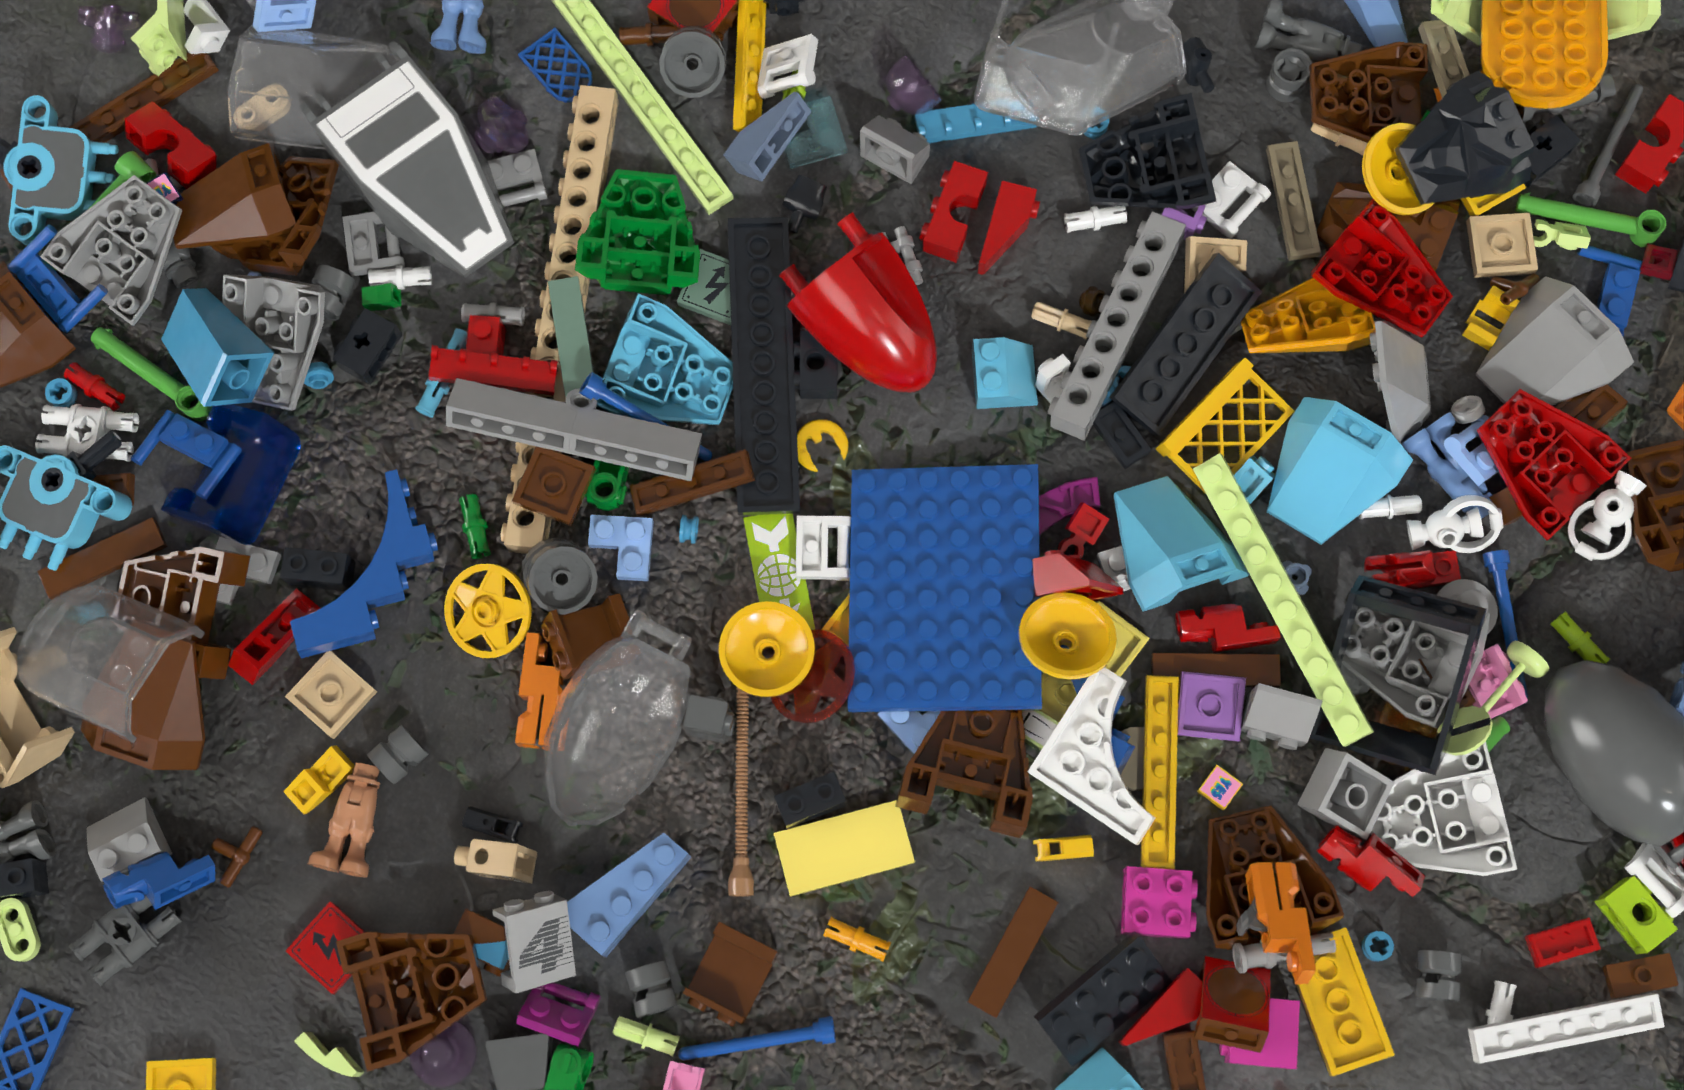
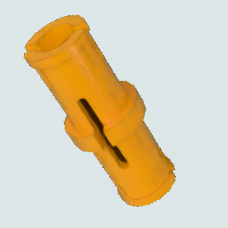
(857, 939)

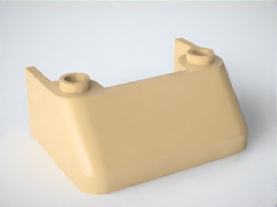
(22, 741)

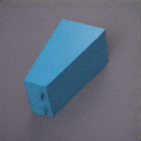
(215, 350)

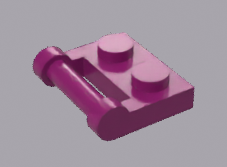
(557, 1018)

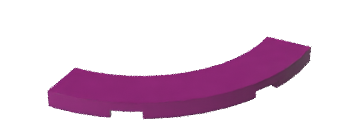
(1065, 499)

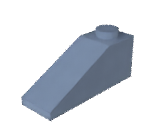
(766, 138)

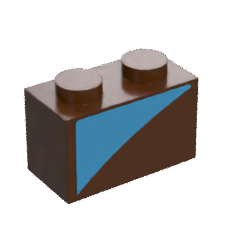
(488, 941)

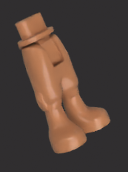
(351, 816)

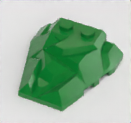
(640, 236)

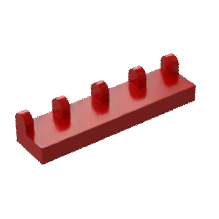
(493, 370)

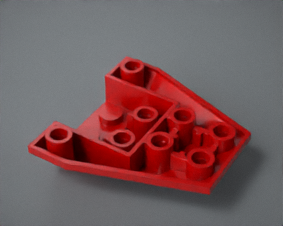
(1383, 272)
(1548, 459)

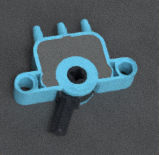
(64, 173)
(57, 497)

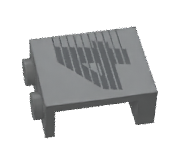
(537, 941)

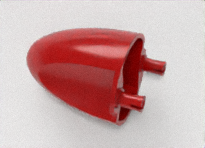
(868, 313)

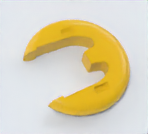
(813, 431)

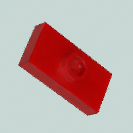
(1562, 942)

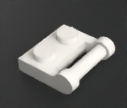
(785, 58)
(1228, 187)
(813, 547)
(1659, 878)

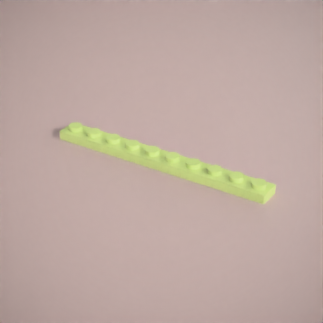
(646, 103)
(1283, 601)

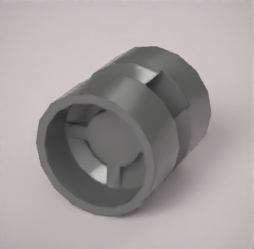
(1288, 75)
(336, 287)
(397, 754)
(1443, 964)
(651, 989)

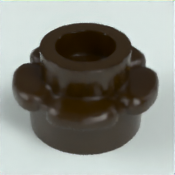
(1091, 300)

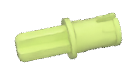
(646, 1035)

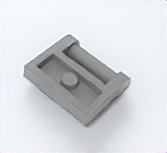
(517, 171)
(363, 245)

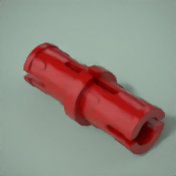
(94, 386)

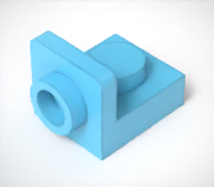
(1254, 476)

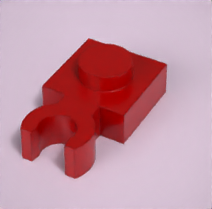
(1085, 526)

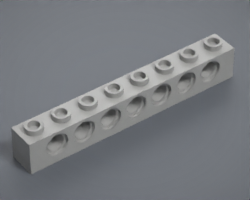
(1078, 418)

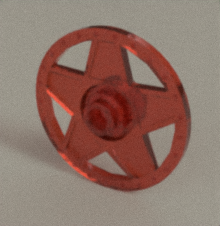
(821, 682)

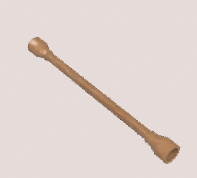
(741, 879)

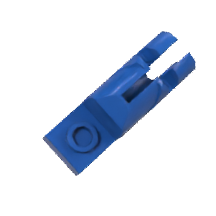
(158, 880)

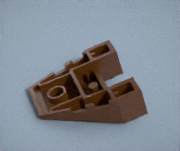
(188, 588)
(977, 756)

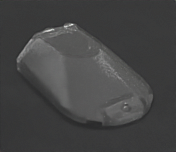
(1095, 61)
(288, 67)
(95, 652)

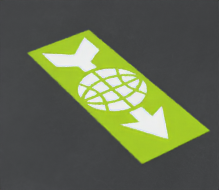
(773, 561)

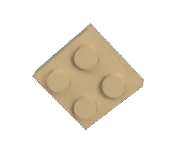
(1502, 245)
(331, 694)

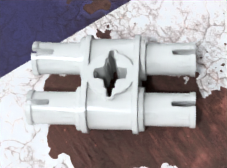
(80, 422)

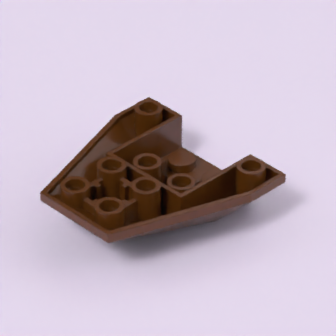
(1369, 89)
(236, 203)
(27, 335)
(163, 716)
(1253, 838)

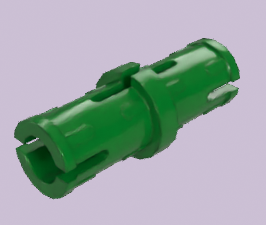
(474, 526)

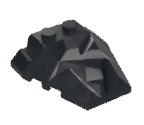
(1467, 144)
(1151, 160)

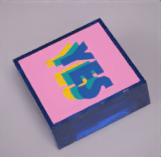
(165, 187)

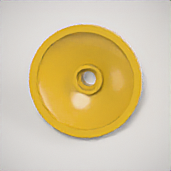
(1378, 160)
(1071, 622)
(764, 627)

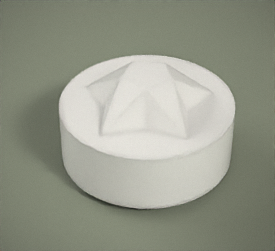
(1468, 409)

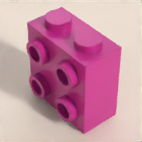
(1158, 902)
(1281, 1043)

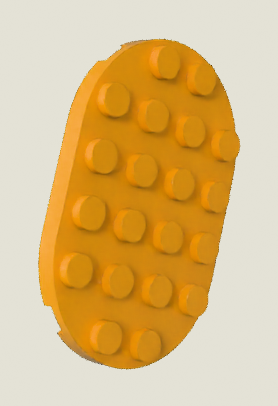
(1544, 48)

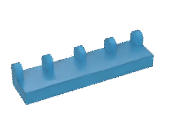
(963, 123)

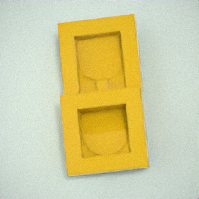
(320, 780)

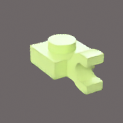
(1565, 234)

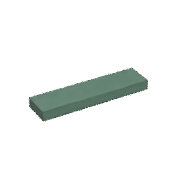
(570, 331)

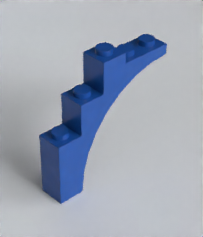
(348, 617)

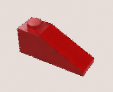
(1008, 222)
(270, 638)
(1173, 1007)

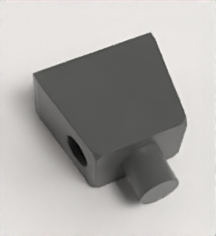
(520, 1061)

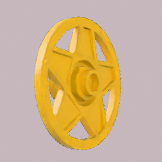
(487, 610)

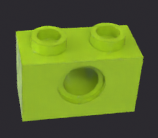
(1618, 908)

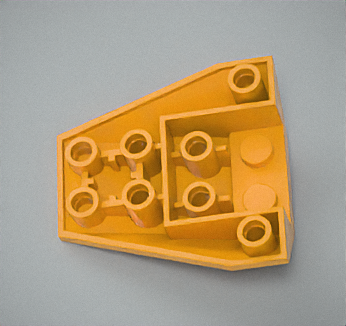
(1306, 321)

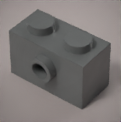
(709, 719)

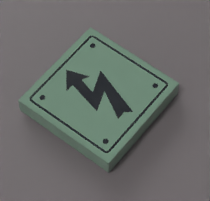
(712, 291)

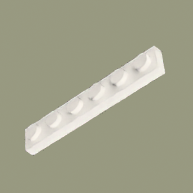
(1565, 1027)

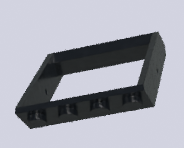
(1387, 741)

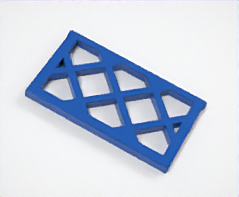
(53, 1037)

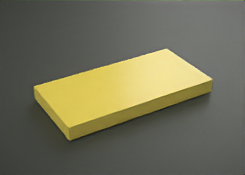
(1060, 693)
(844, 848)

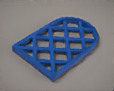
(539, 43)

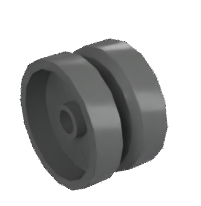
(683, 76)
(547, 561)

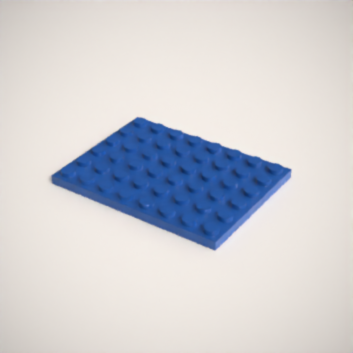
(942, 588)

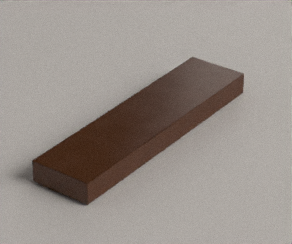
(707, 479)
(103, 558)
(1254, 667)
(1012, 952)

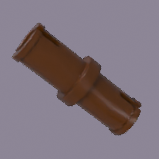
(646, 34)

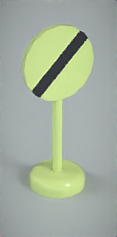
(1474, 723)

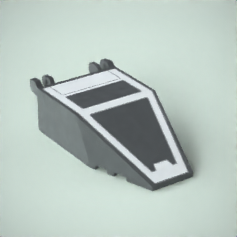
(416, 165)

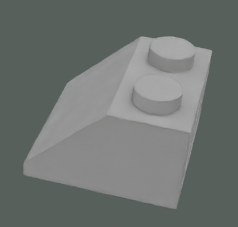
(894, 148)
(1279, 716)
(1346, 793)
(125, 839)

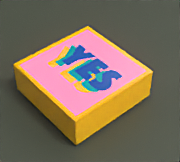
(1220, 787)

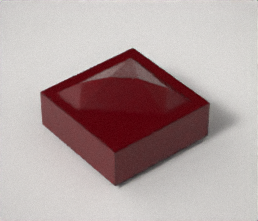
(1659, 262)

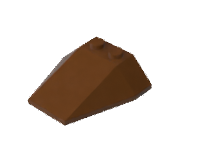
(1660, 505)

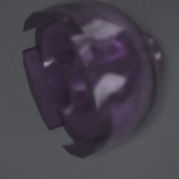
(910, 88)

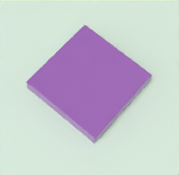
(1210, 705)

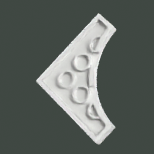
(1082, 763)

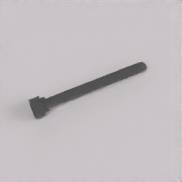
(1589, 191)

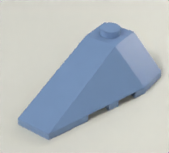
(1379, 20)

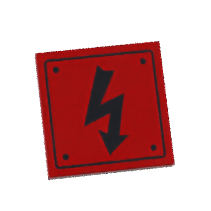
(317, 947)

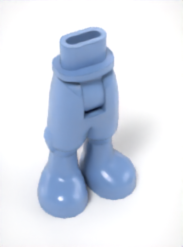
(469, 38)
(1448, 471)

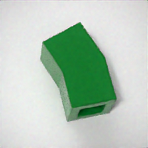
(381, 297)

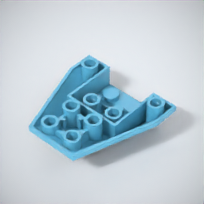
(667, 367)
(1332, 468)
(1170, 543)

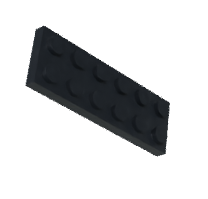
(1185, 344)

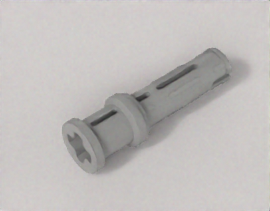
(1252, 955)

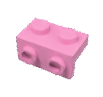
(1487, 678)

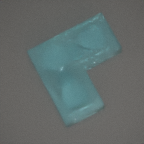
(821, 140)

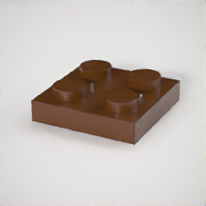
(554, 485)

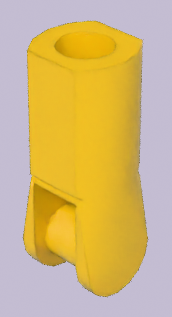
(1069, 848)

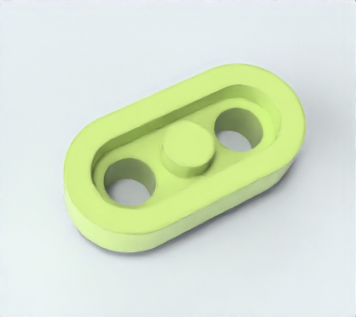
(14, 932)

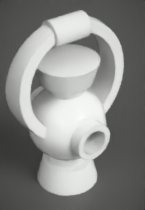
(1605, 519)
(1447, 528)

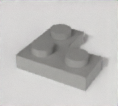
(261, 566)

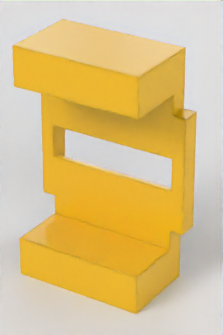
(1480, 330)

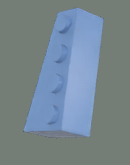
(619, 898)

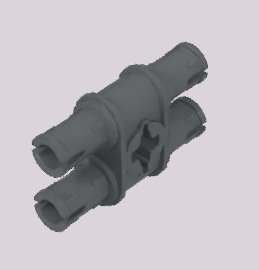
(123, 952)

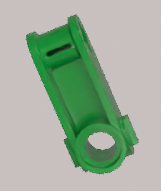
(607, 476)
(569, 1068)

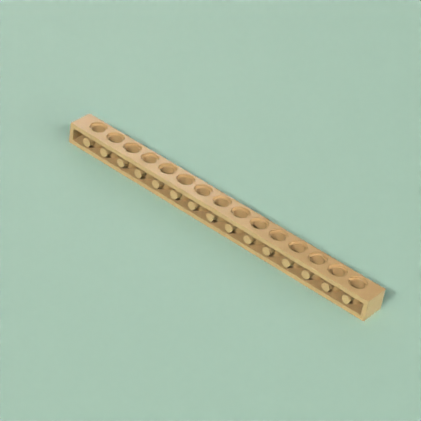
(590, 103)

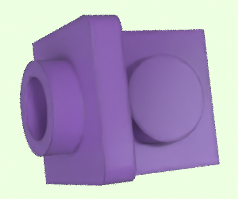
(1193, 224)

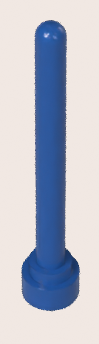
(595, 388)
(1497, 564)
(820, 1031)

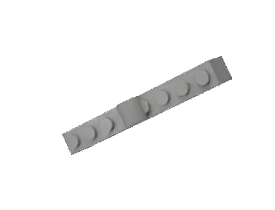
(573, 428)

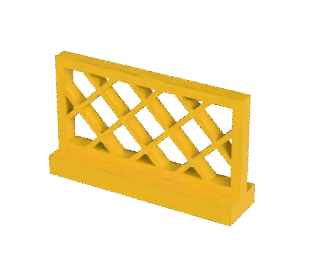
(1213, 404)

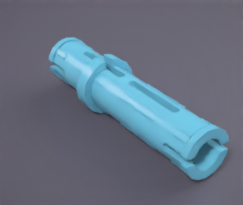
(428, 403)

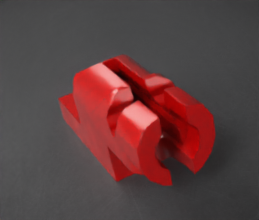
(1415, 568)
(1224, 627)
(1370, 862)

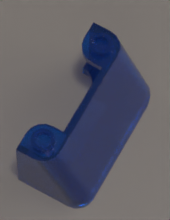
(250, 485)

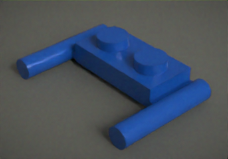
(1618, 284)
(49, 287)
(194, 442)

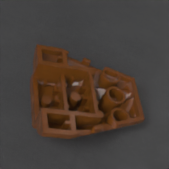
(308, 188)
(1427, 229)
(410, 989)

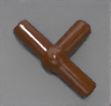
(1514, 289)
(239, 856)

